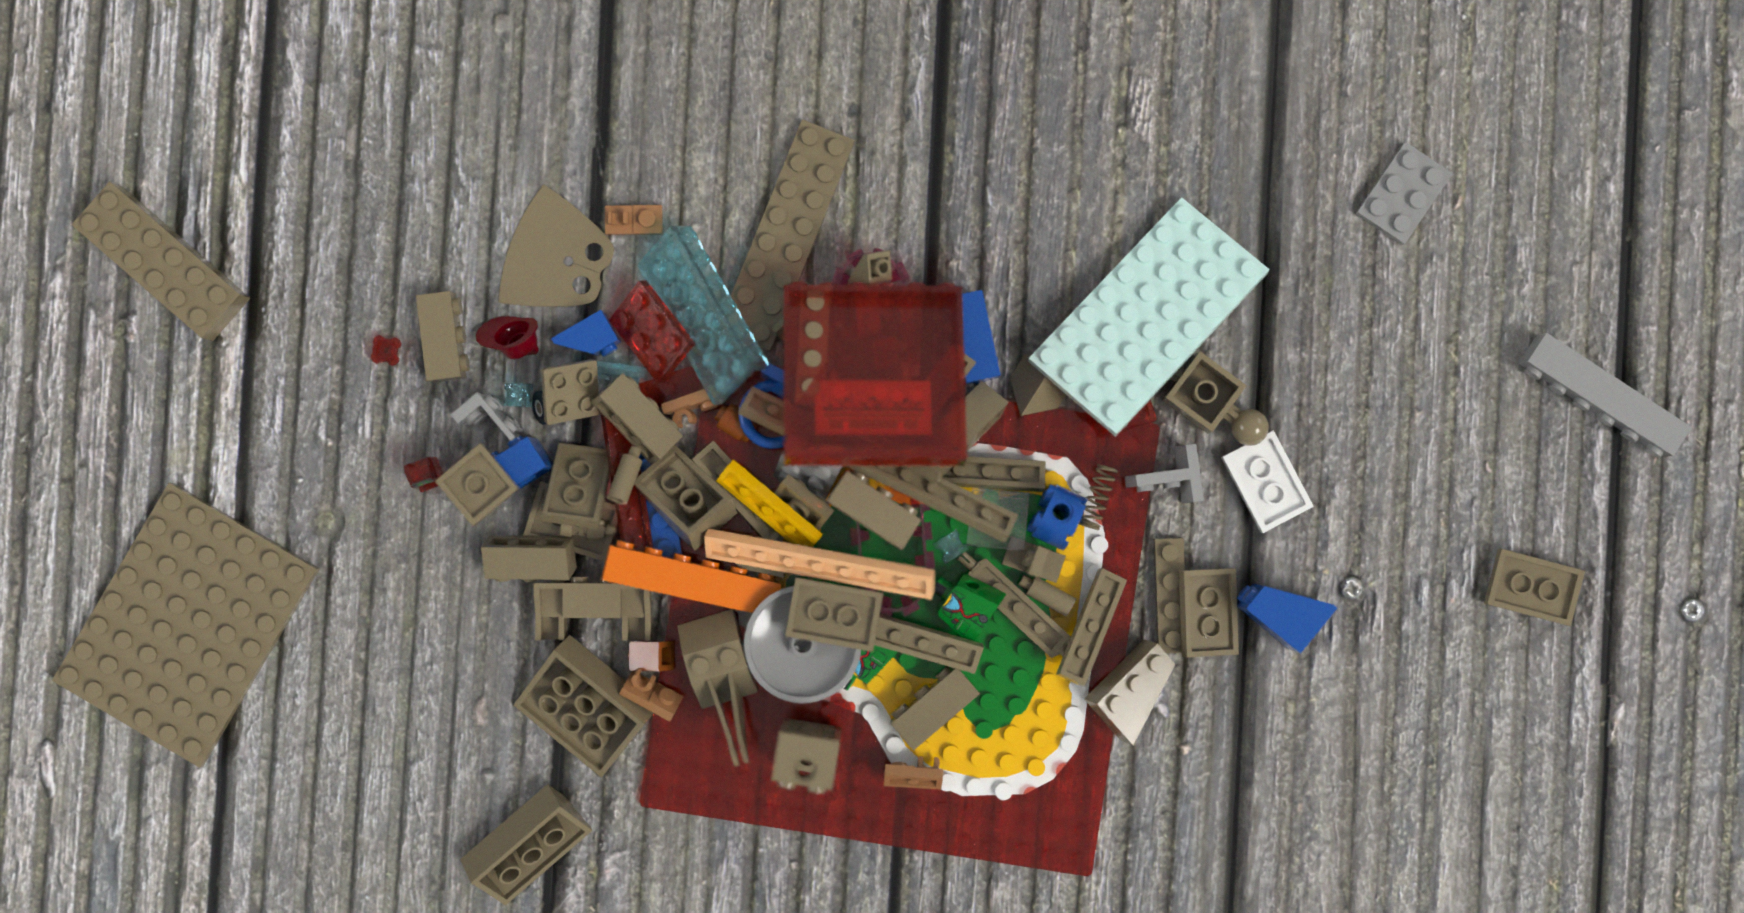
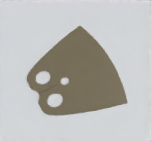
(535, 257)

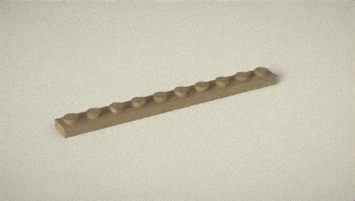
(941, 496)

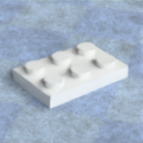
(1267, 482)

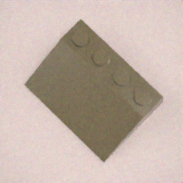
(581, 706)

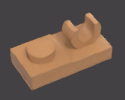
(634, 220)
(683, 406)
(651, 695)
(902, 775)

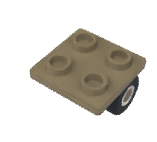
(567, 392)

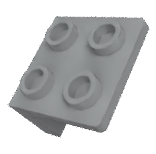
(475, 411)

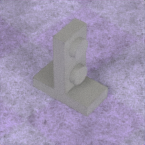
(1185, 477)

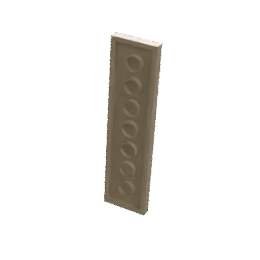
(789, 227)

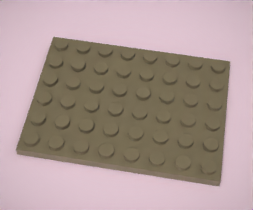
(185, 624)

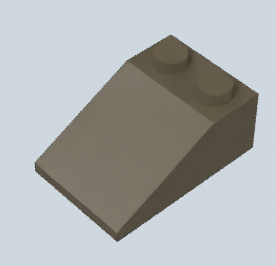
(685, 497)

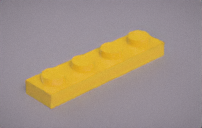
(768, 506)

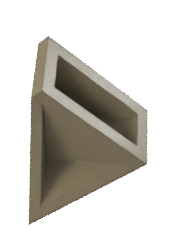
(1033, 390)

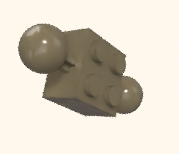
(1206, 395)

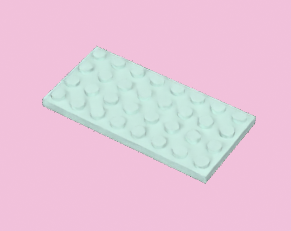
(1148, 316)

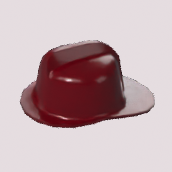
(510, 335)

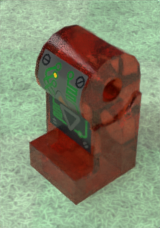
(423, 473)

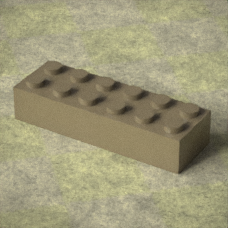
(161, 261)

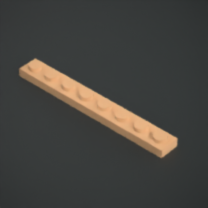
(820, 564)

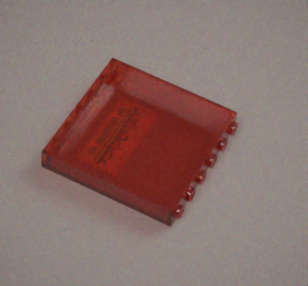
(884, 380)

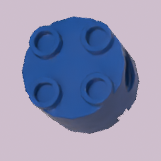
(1068, 507)

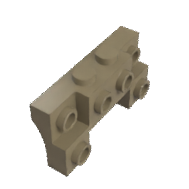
(587, 599)

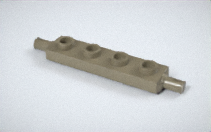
(1020, 608)

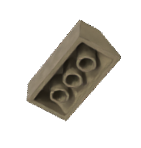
(525, 845)

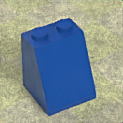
(1285, 615)

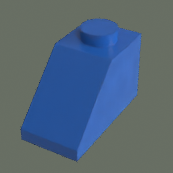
(592, 336)

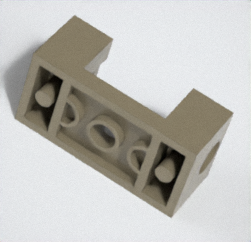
(809, 742)

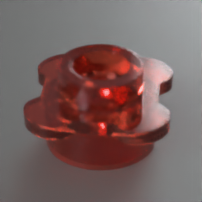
(380, 344)
(838, 717)

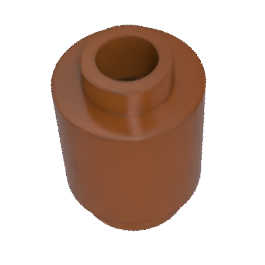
(729, 422)

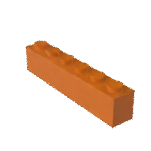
(687, 579)

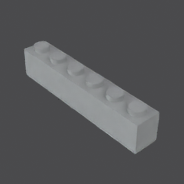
(1604, 395)

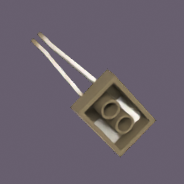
(719, 670)

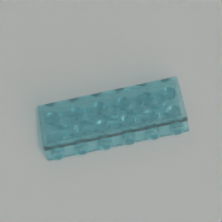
(701, 303)

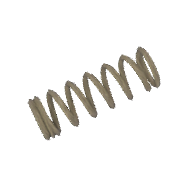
(1084, 522)

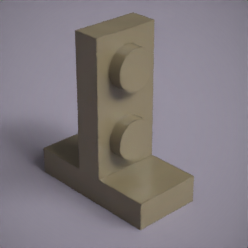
(1035, 561)

